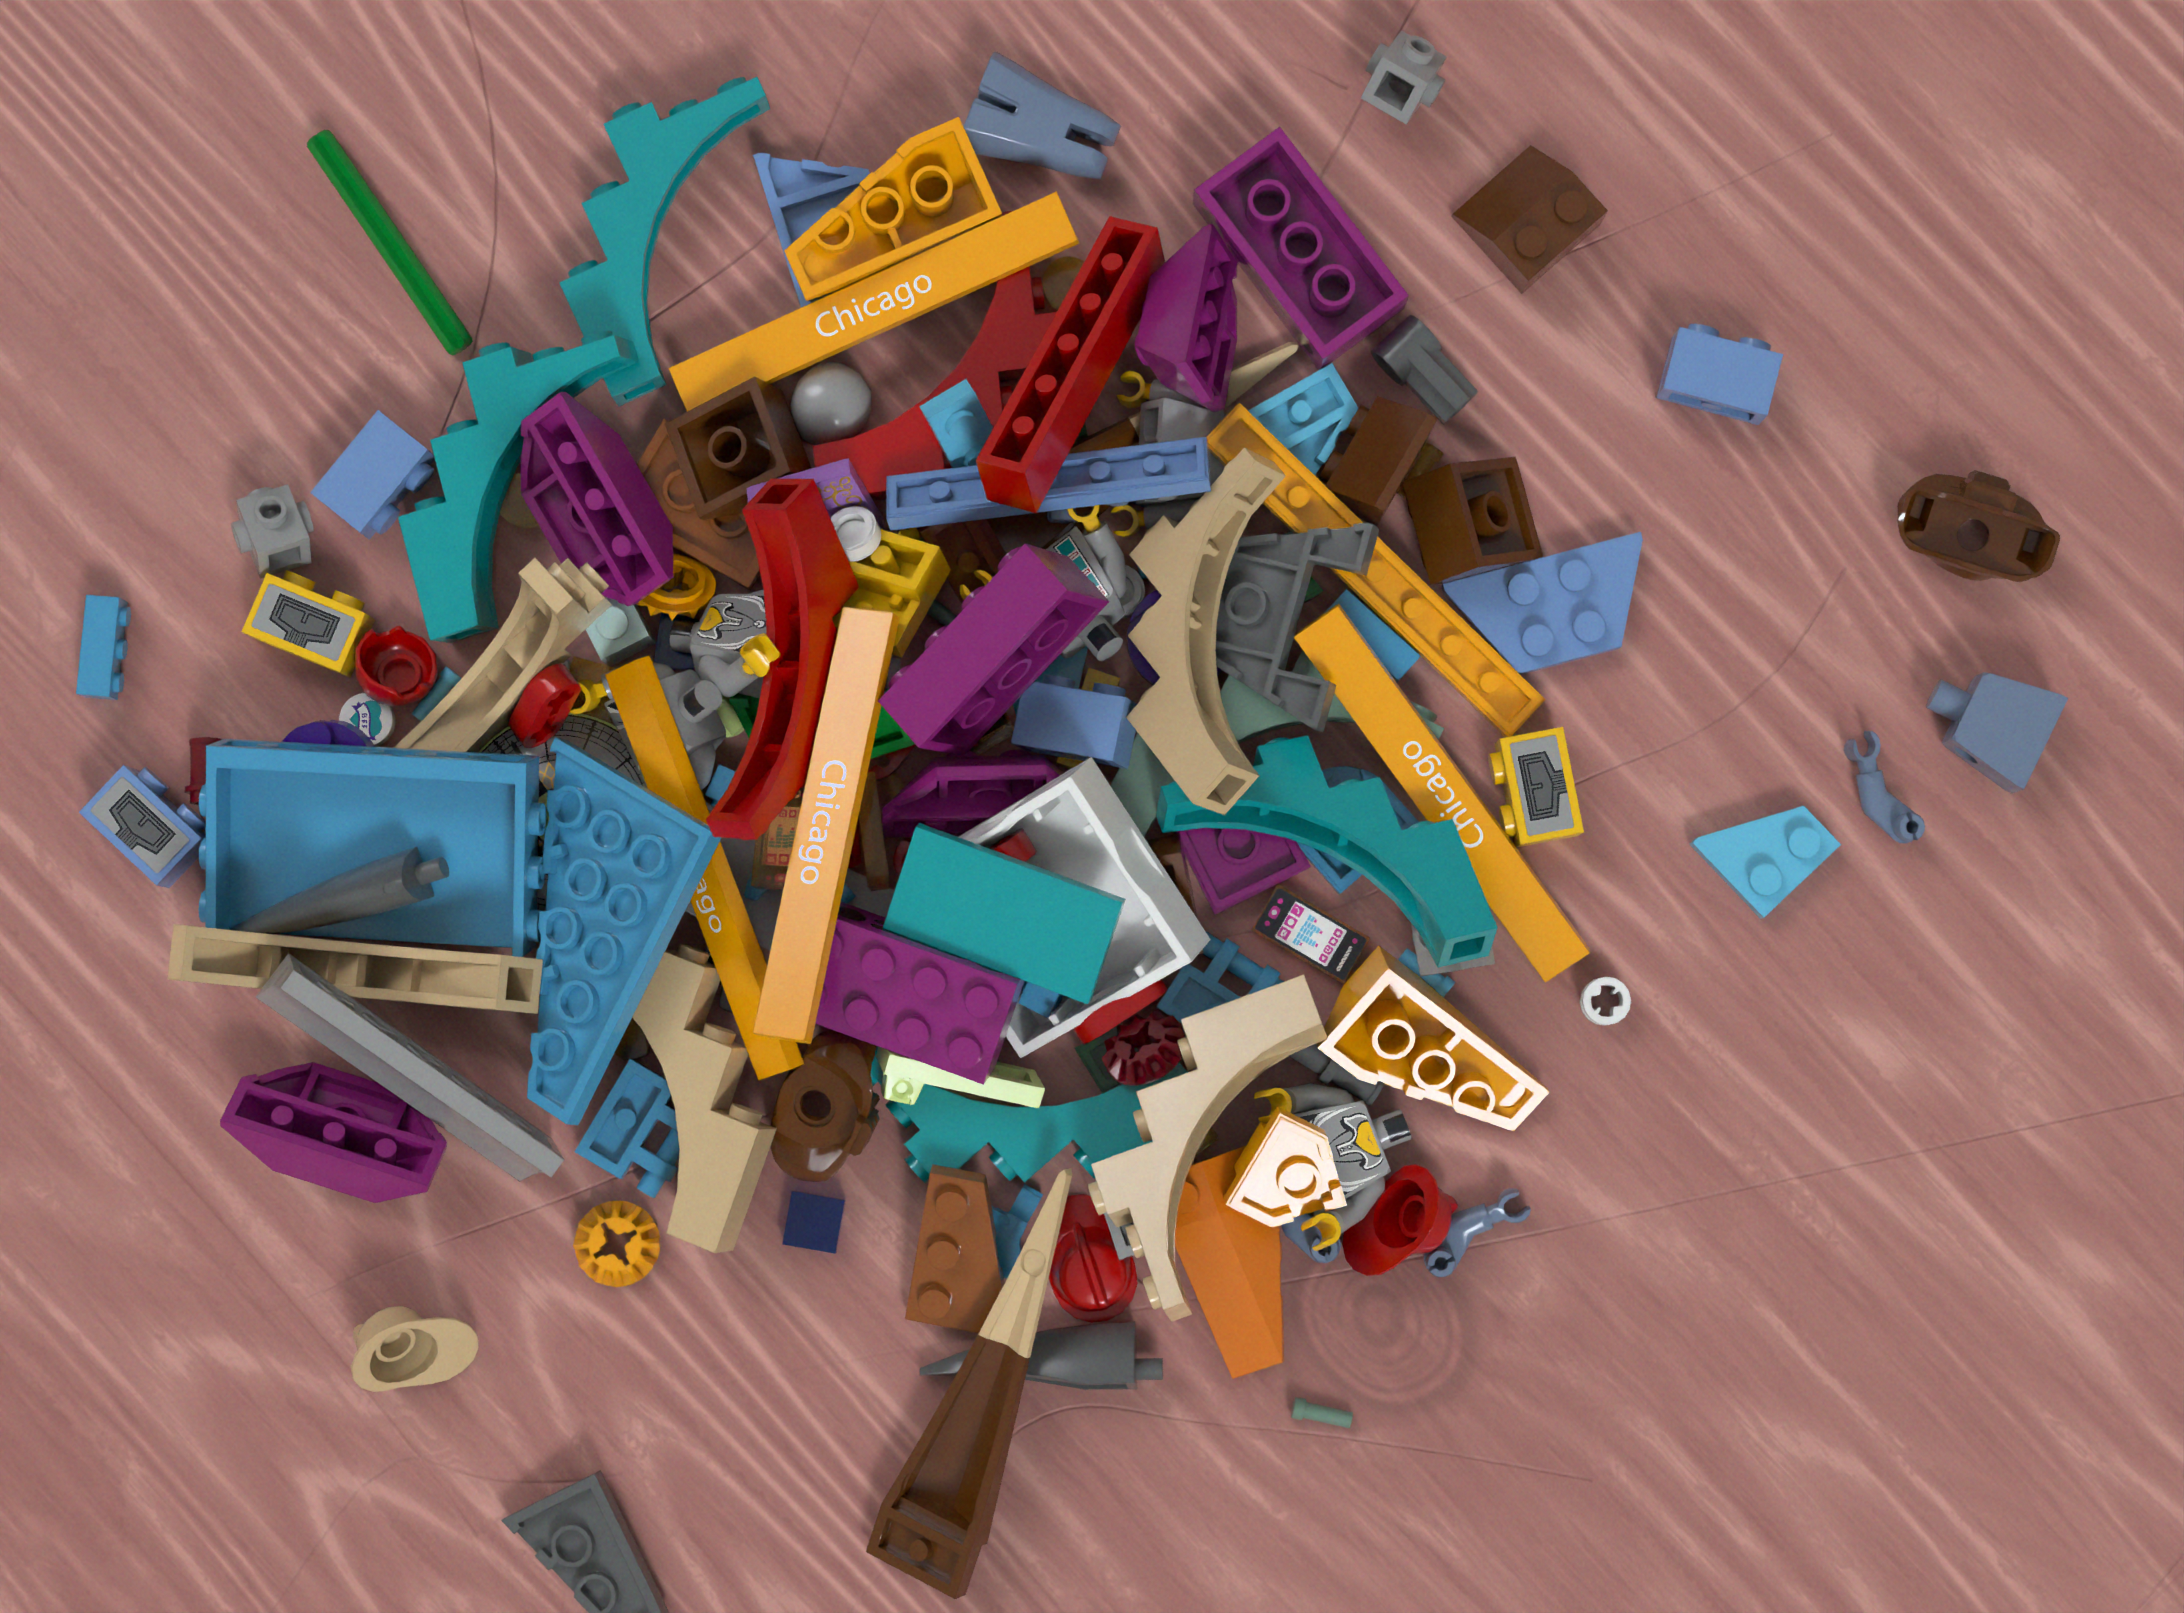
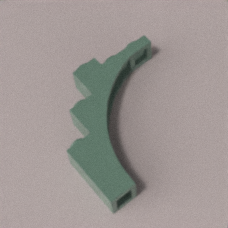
(1248, 717)

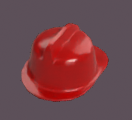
(1404, 1221)
(1086, 1267)

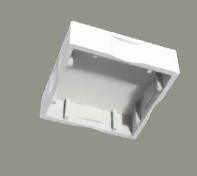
(1093, 840)

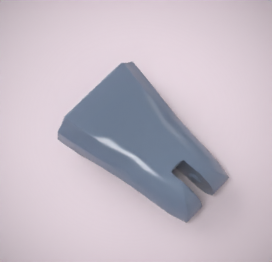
(1035, 122)

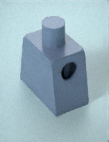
(1998, 725)

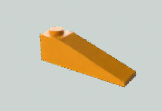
(902, 209)
(1411, 1038)

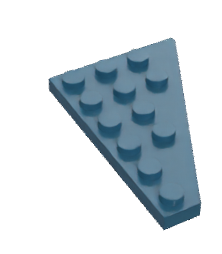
(615, 894)

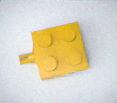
(899, 579)

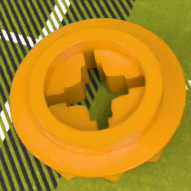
(696, 590)
(641, 1250)

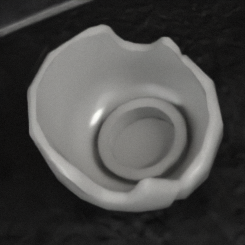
(830, 403)

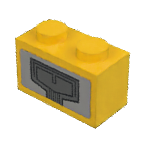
(308, 623)
(1536, 787)

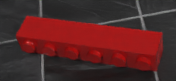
(1070, 366)

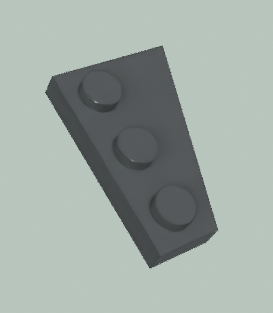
(589, 1548)

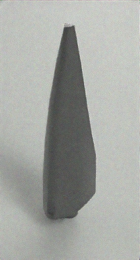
(353, 894)
(1078, 1357)

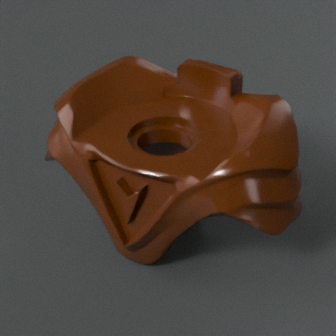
(2017, 540)
(818, 1146)

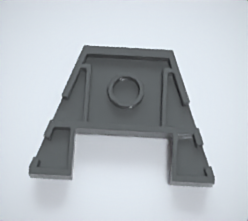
(1264, 605)

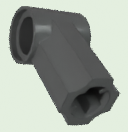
(1415, 358)

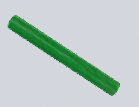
(389, 242)

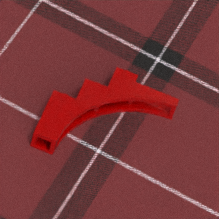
(996, 355)
(804, 588)

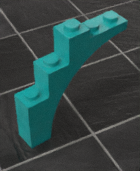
(630, 215)
(454, 535)
(1355, 823)
(1023, 1137)

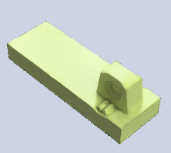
(905, 1078)

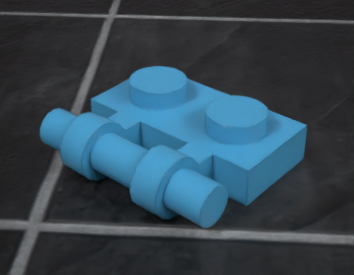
(1199, 991)
(624, 1125)

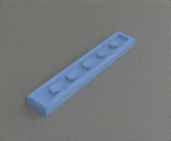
(1082, 481)

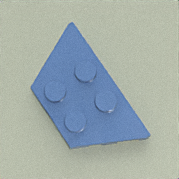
(801, 195)
(1554, 604)

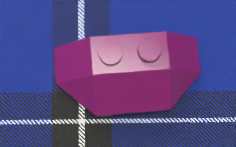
(1192, 320)
(594, 500)
(965, 791)
(335, 1132)

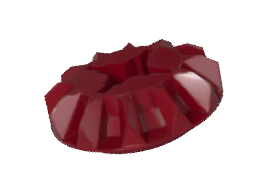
(1152, 1060)

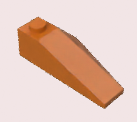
(1231, 1267)

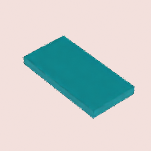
(1003, 913)

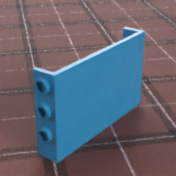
(312, 811)

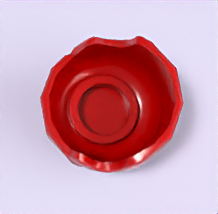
(395, 666)

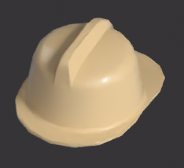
(406, 1350)

